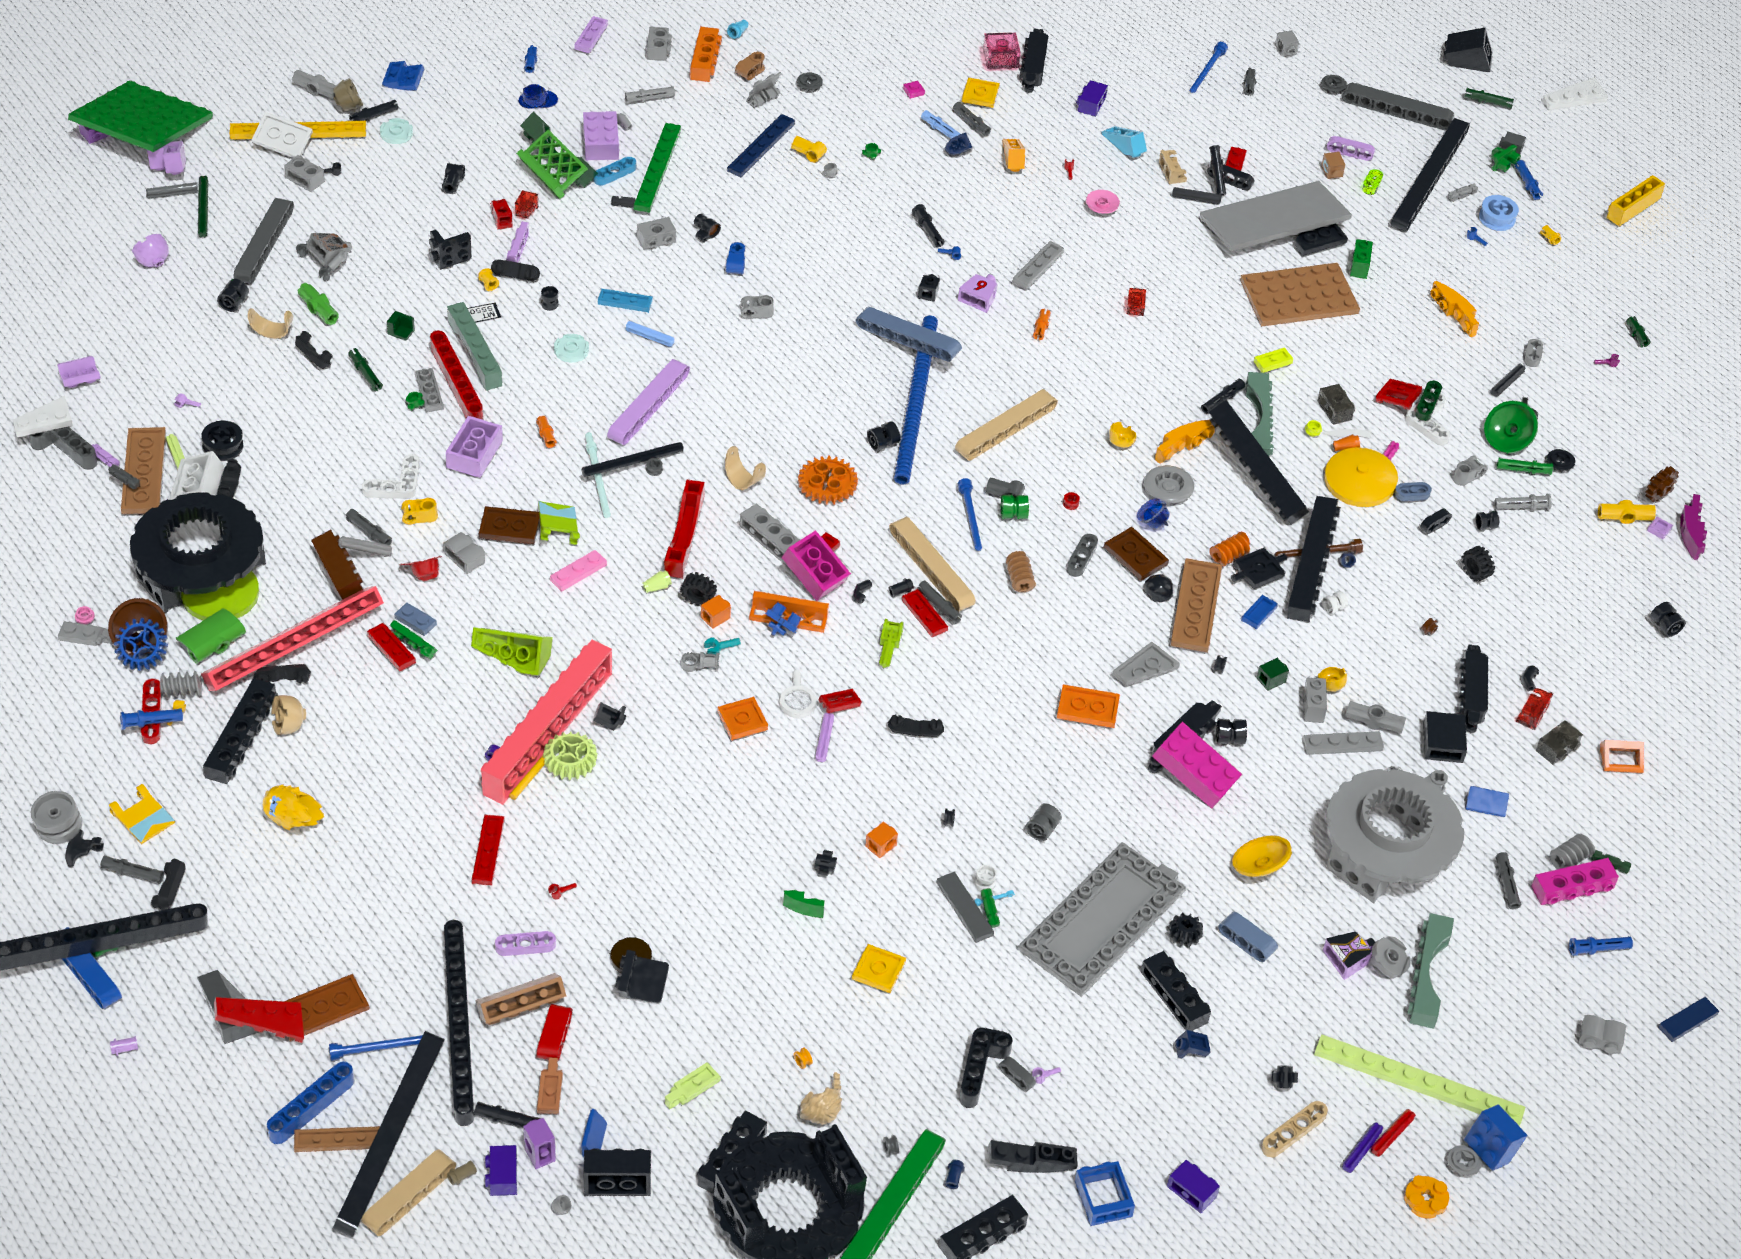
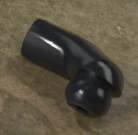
(859, 589)
(1528, 675)

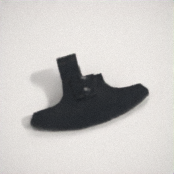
(79, 847)

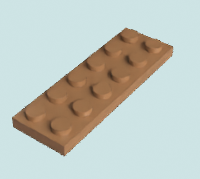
(146, 462)
(1196, 605)

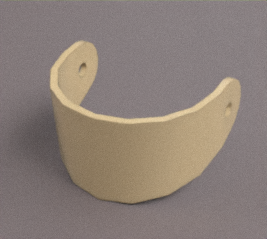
(268, 328)
(737, 474)

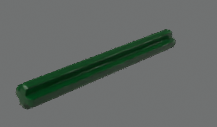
(203, 207)

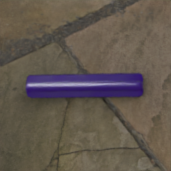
(1362, 1147)

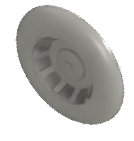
(1164, 483)

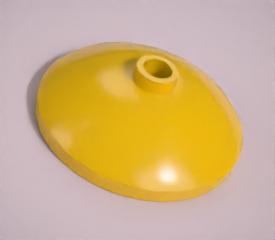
(1262, 856)

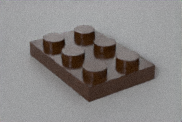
(509, 525)
(1136, 553)

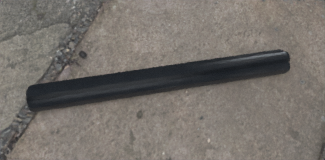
(632, 459)

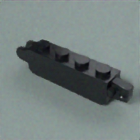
(1034, 59)
(1474, 687)
(1198, 718)

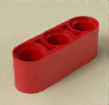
(554, 1032)

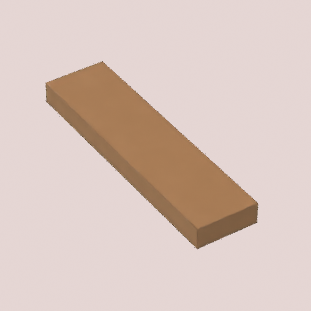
(334, 1139)

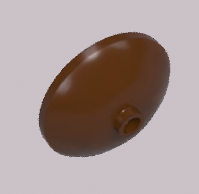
(136, 609)

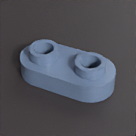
(1413, 491)

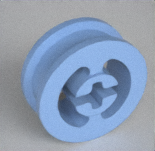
(1498, 212)

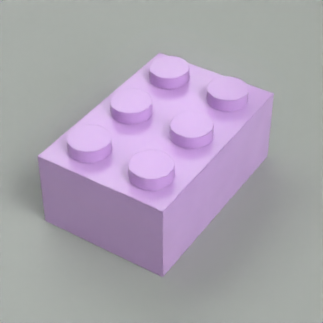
(601, 135)
(474, 446)

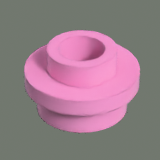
(84, 615)

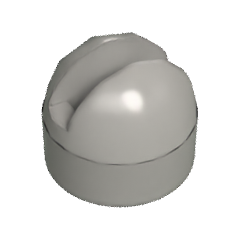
(830, 169)
(561, 1204)

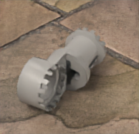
(701, 660)

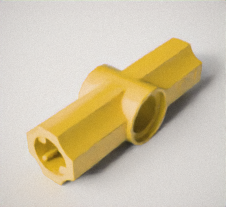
(1626, 511)

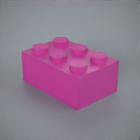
(816, 565)

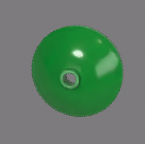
(1505, 418)

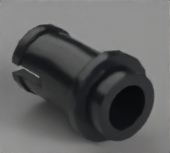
(901, 587)

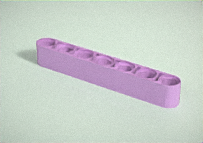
(648, 402)

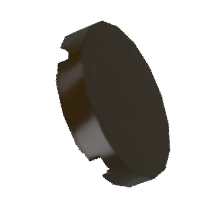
(630, 943)

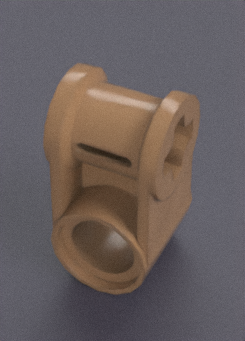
(751, 65)

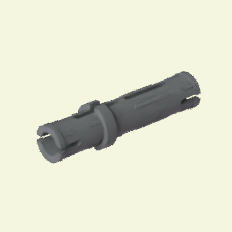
(982, 127)
(374, 531)
(945, 607)
(124, 867)
(1506, 874)

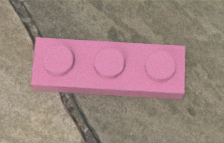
(578, 570)

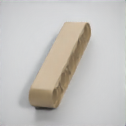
(408, 1193)

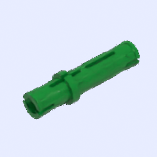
(1525, 466)

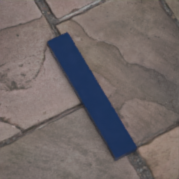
(761, 145)

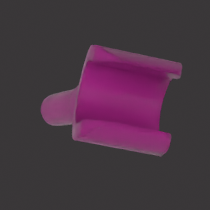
(1613, 361)

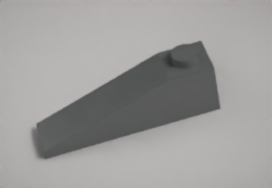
(216, 985)

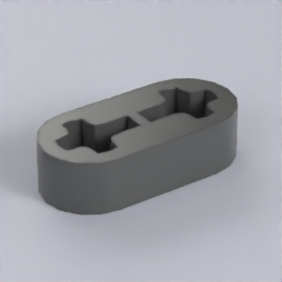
(1017, 1074)

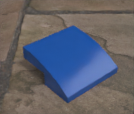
(402, 76)

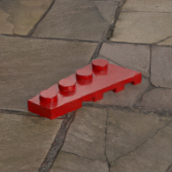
(272, 1016)

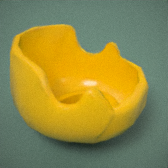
(1121, 436)
(1335, 678)

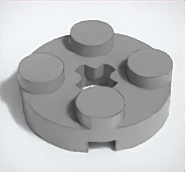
(1382, 961)

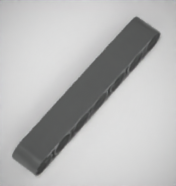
(1398, 106)
(263, 240)

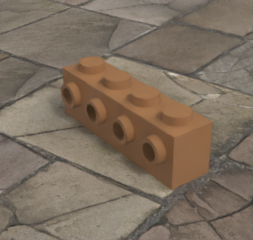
(520, 998)

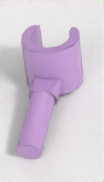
(181, 399)
(1039, 1071)

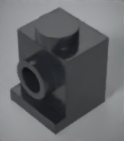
(931, 283)

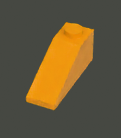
(1014, 154)

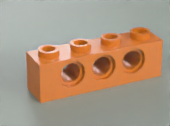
(705, 54)

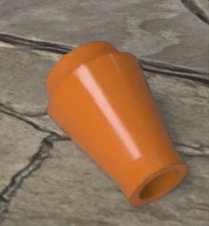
(1347, 442)

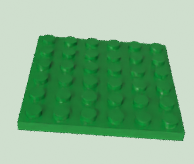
(140, 116)

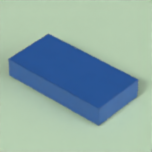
(1259, 612)

